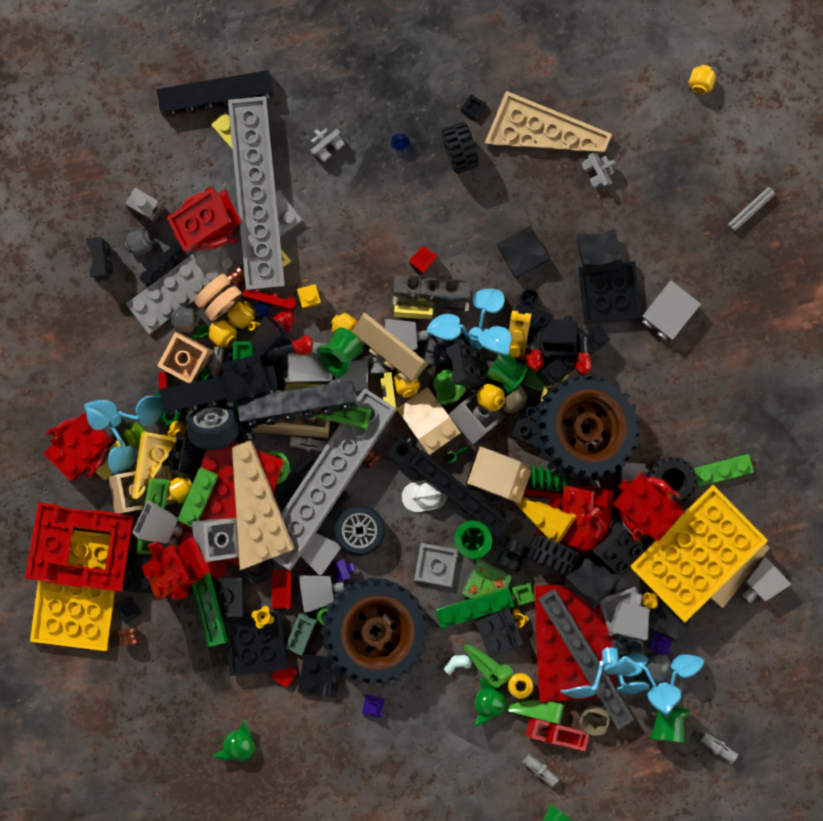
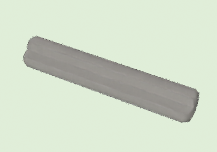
(751, 209)

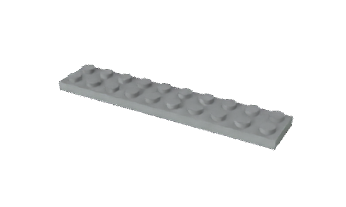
(256, 193)
(185, 281)
(331, 475)

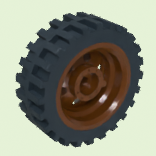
(616, 421)
(406, 640)

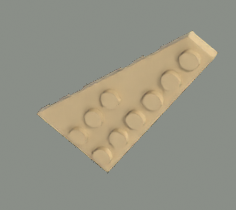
(535, 126)
(258, 516)

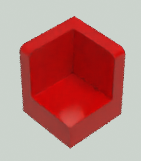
(423, 259)

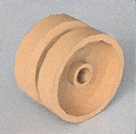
(217, 297)

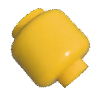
(702, 79)
(241, 315)
(343, 321)
(222, 334)
(403, 387)
(490, 397)
(179, 489)
(520, 692)

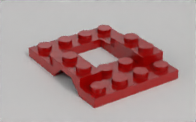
(53, 541)

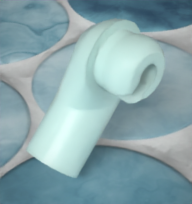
(457, 661)

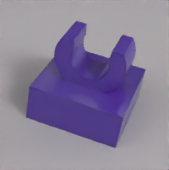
(341, 570)
(661, 643)
(373, 706)

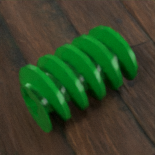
(548, 478)

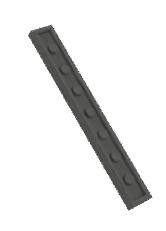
(585, 658)

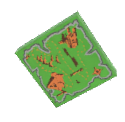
(485, 579)

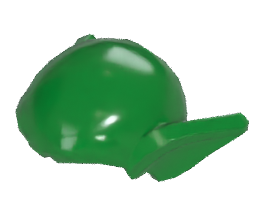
(488, 702)
(237, 745)

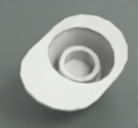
(422, 496)

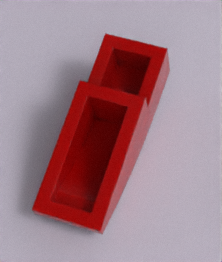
(557, 734)

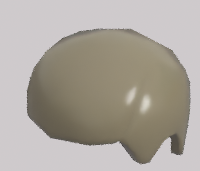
(515, 401)
(594, 720)

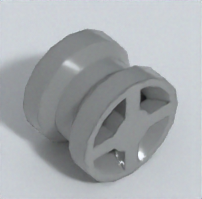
(378, 365)

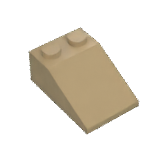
(428, 421)
(500, 475)
(122, 489)

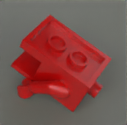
(205, 220)
(78, 447)
(648, 504)
(593, 513)
(174, 569)

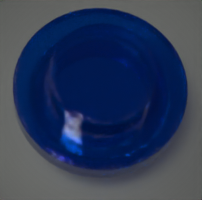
(399, 141)
(261, 310)

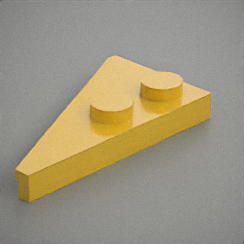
(152, 452)
(547, 519)

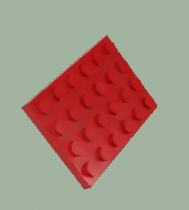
(222, 498)
(554, 661)

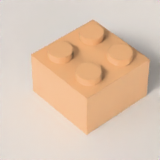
(185, 358)

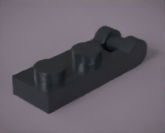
(160, 264)

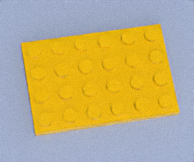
(699, 553)
(76, 614)

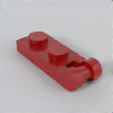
(271, 299)

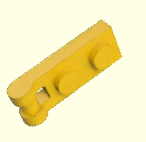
(519, 334)

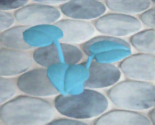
(495, 339)
(104, 413)
(612, 667)
(666, 696)

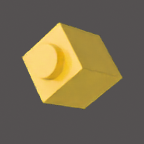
(309, 297)

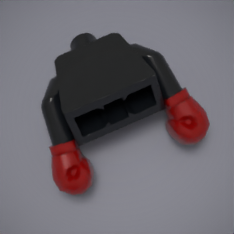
(561, 338)
(273, 341)

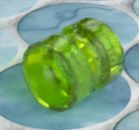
(137, 429)

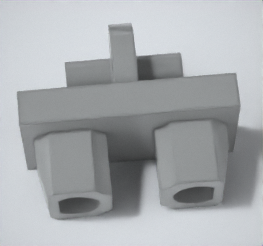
(320, 149)
(595, 162)

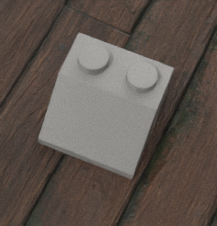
(474, 419)
(217, 538)

